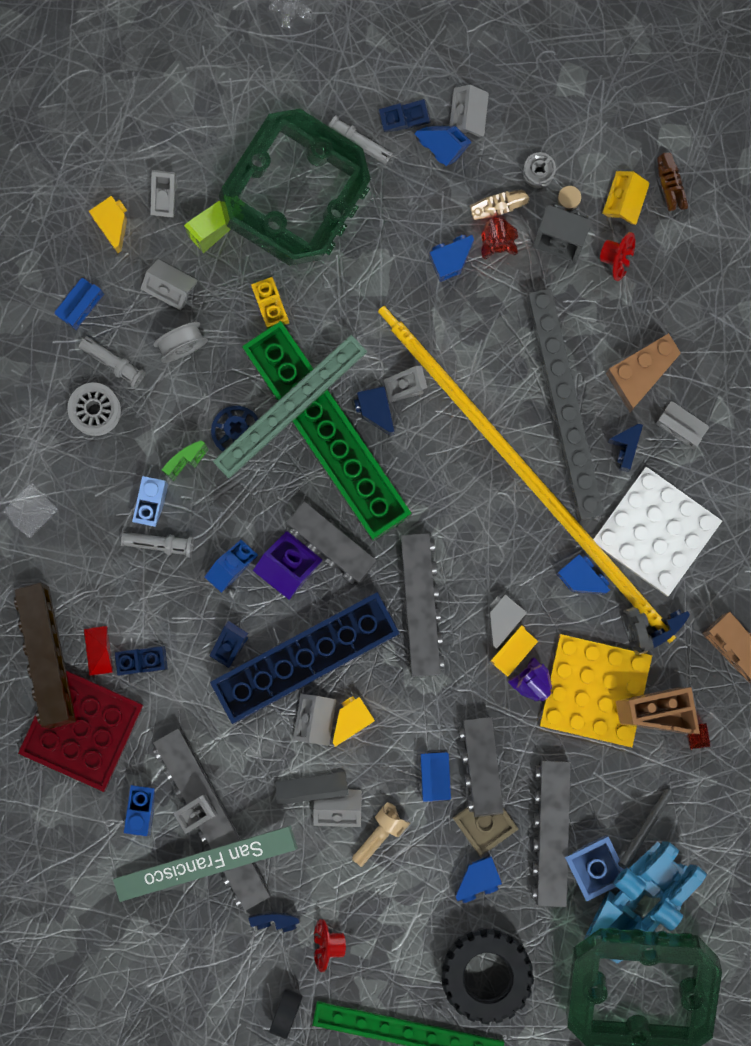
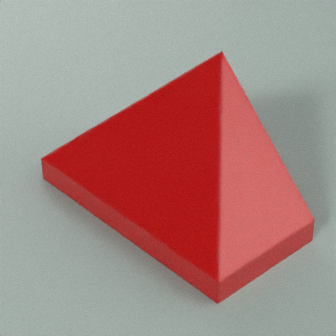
(98, 650)

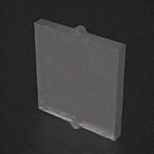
(30, 510)

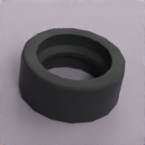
(285, 1014)

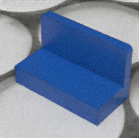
(79, 303)
(435, 777)

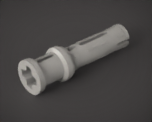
(368, 146)
(120, 366)
(167, 544)

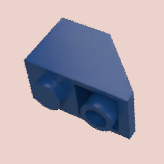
(444, 142)
(450, 259)
(230, 565)
(581, 577)
(140, 811)
(477, 878)

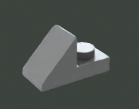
(163, 193)
(406, 384)

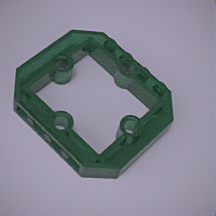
(311, 135)
(632, 946)

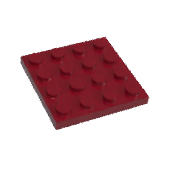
(93, 743)

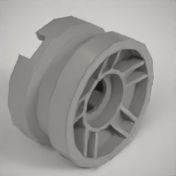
(539, 179)

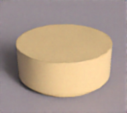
(569, 197)

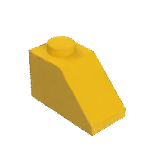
(111, 220)
(351, 719)

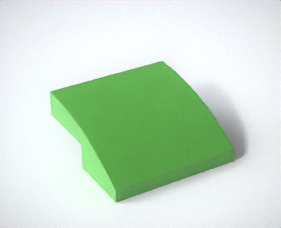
(191, 454)

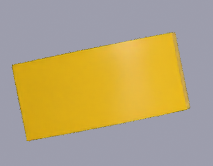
(269, 302)

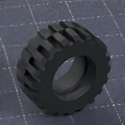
(519, 984)

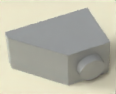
(503, 619)

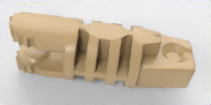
(498, 204)

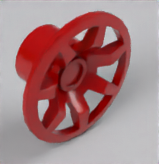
(615, 254)
(331, 945)

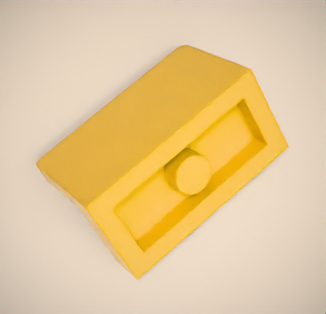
(626, 196)
(514, 651)

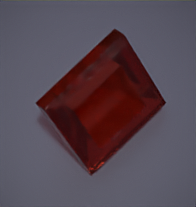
(700, 740)

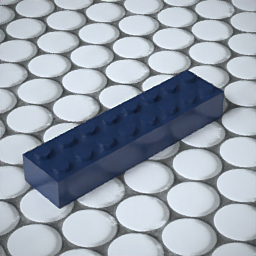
(304, 658)

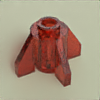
(498, 237)

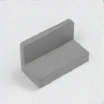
(469, 109)
(168, 284)
(682, 425)
(314, 719)
(339, 811)

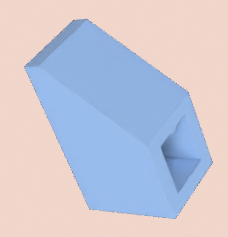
(150, 501)

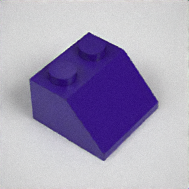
(287, 565)

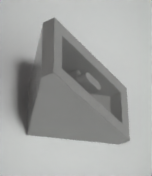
(195, 813)

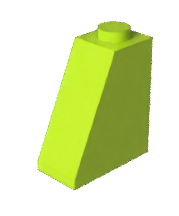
(207, 227)

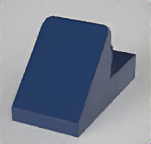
(628, 440)
(229, 644)

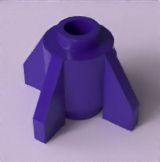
(533, 681)

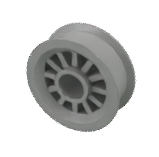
(180, 342)
(88, 389)

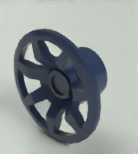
(234, 425)

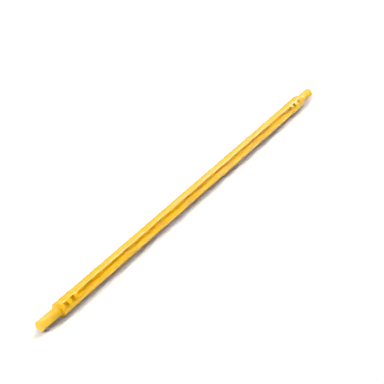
(524, 471)

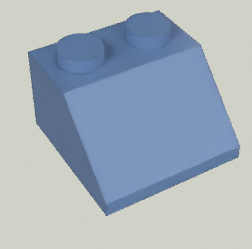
(595, 867)

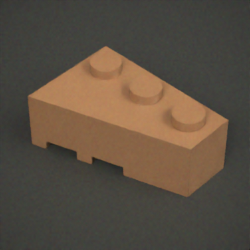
(642, 370)
(732, 642)
(662, 710)

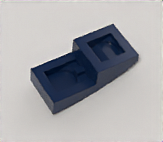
(405, 116)

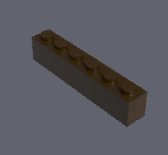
(44, 656)

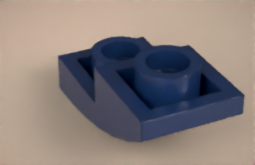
(674, 624)
(141, 660)
(282, 921)

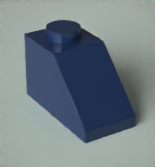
(375, 409)

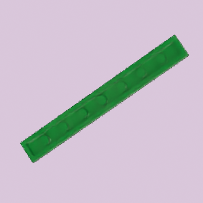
(393, 1029)

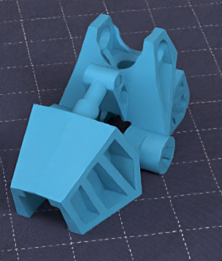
(651, 876)

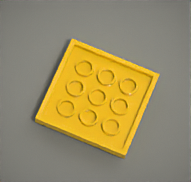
(587, 684)

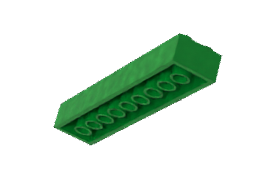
(329, 435)

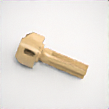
(388, 824)

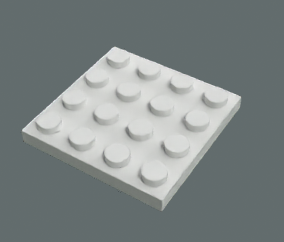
(656, 531)

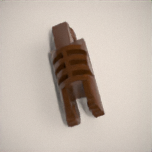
(671, 182)

